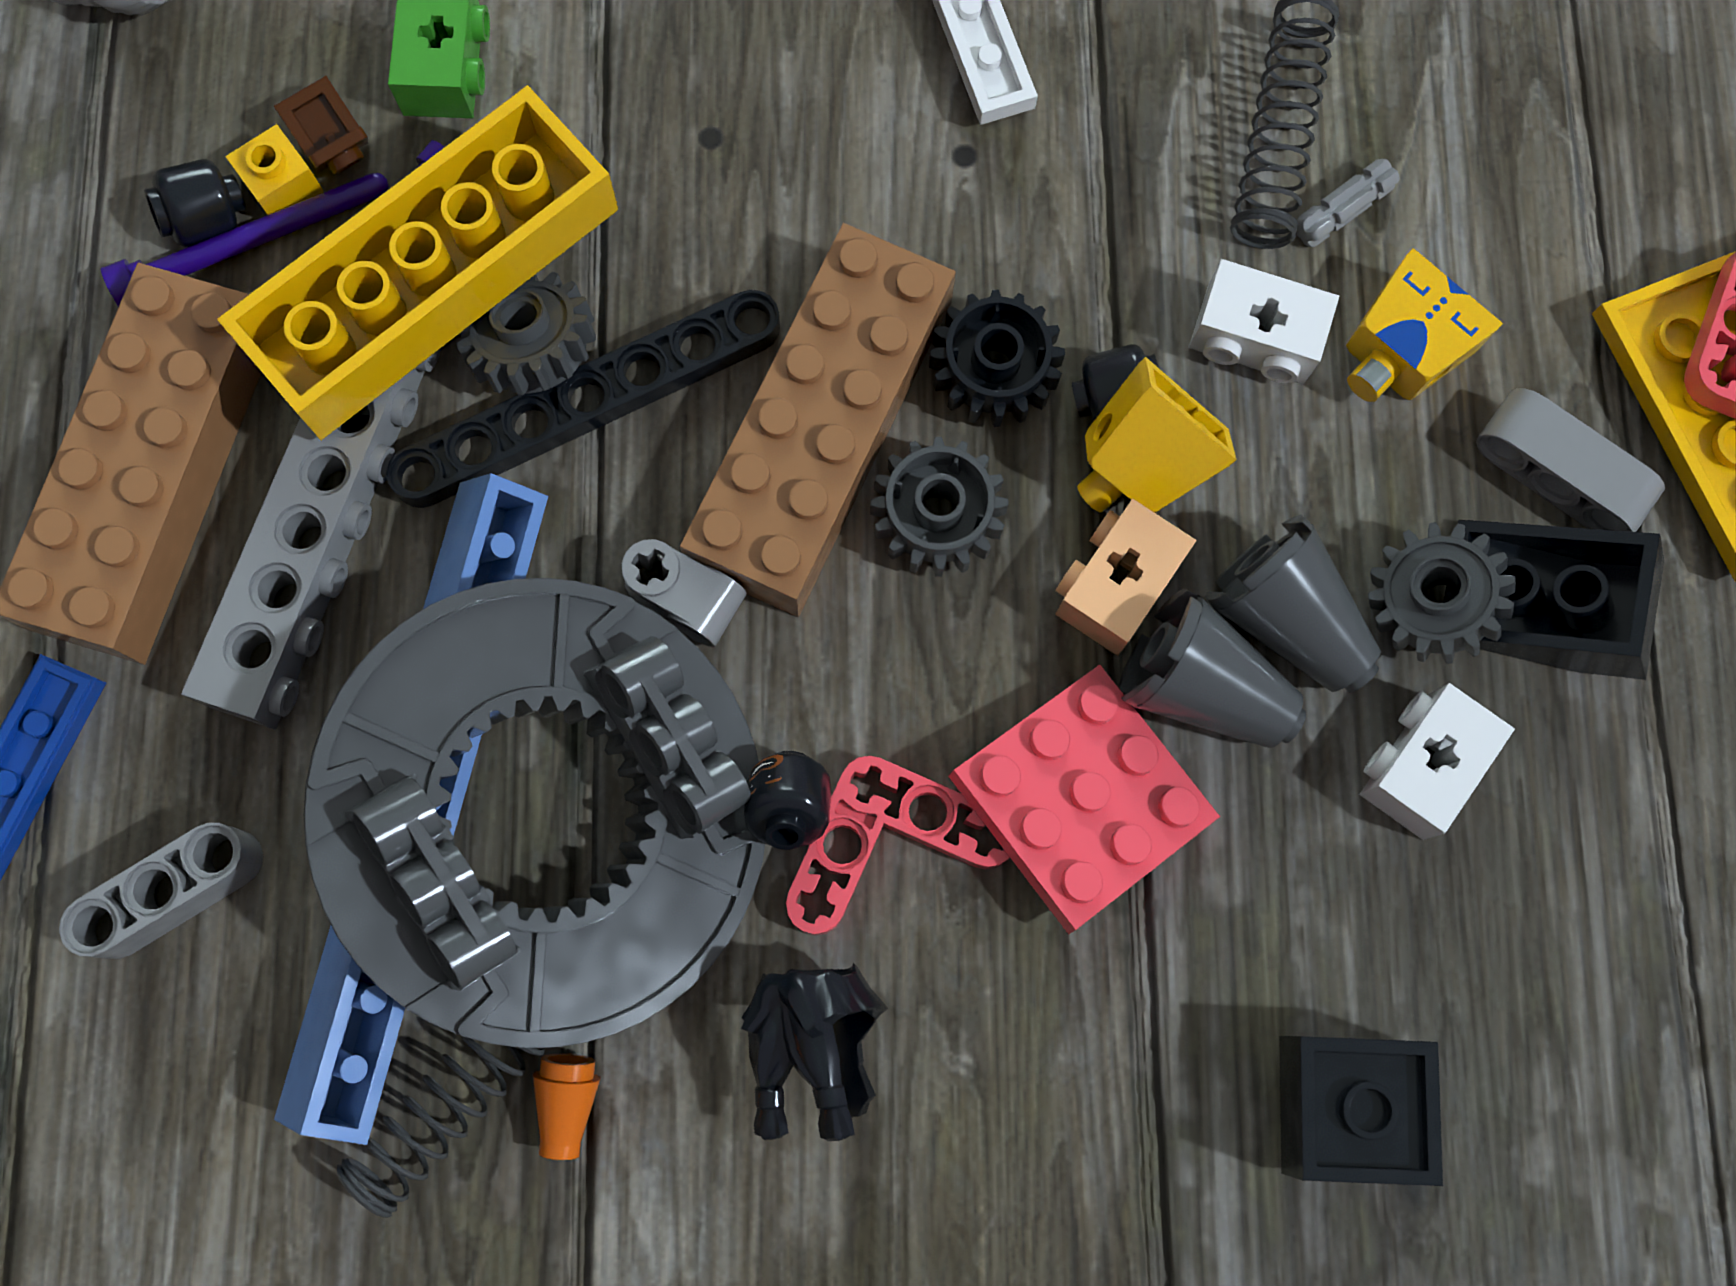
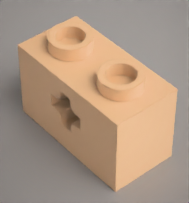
(1145, 547)

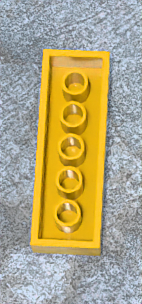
(422, 262)

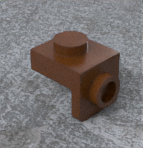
(323, 127)

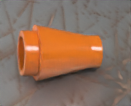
(563, 1103)

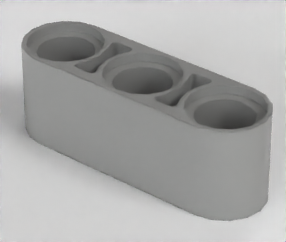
(1569, 463)
(131, 893)

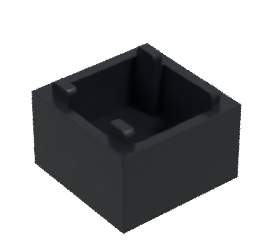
(1360, 1110)

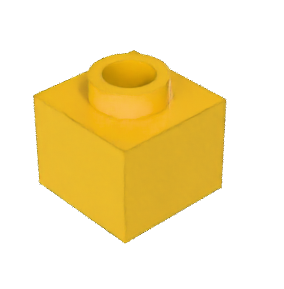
(274, 171)

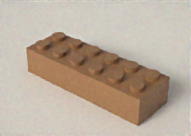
(820, 418)
(134, 470)

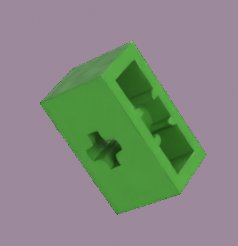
(437, 57)

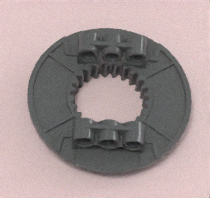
(409, 896)

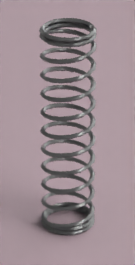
(1276, 214)
(353, 1173)

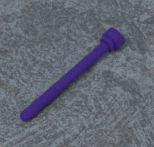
(253, 233)

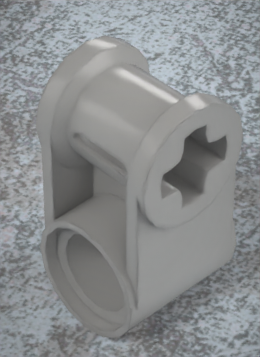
(690, 597)

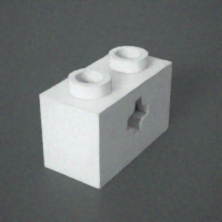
(1292, 315)
(1465, 746)

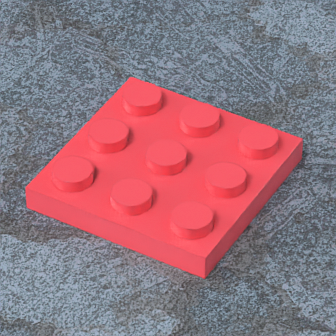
(1083, 798)

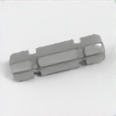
(1346, 202)

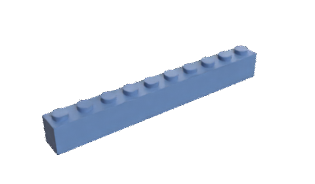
(348, 1018)

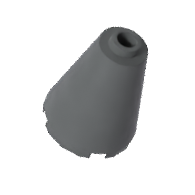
(1299, 607)
(1210, 677)

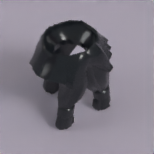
(818, 1028)

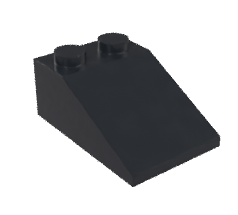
(1579, 596)

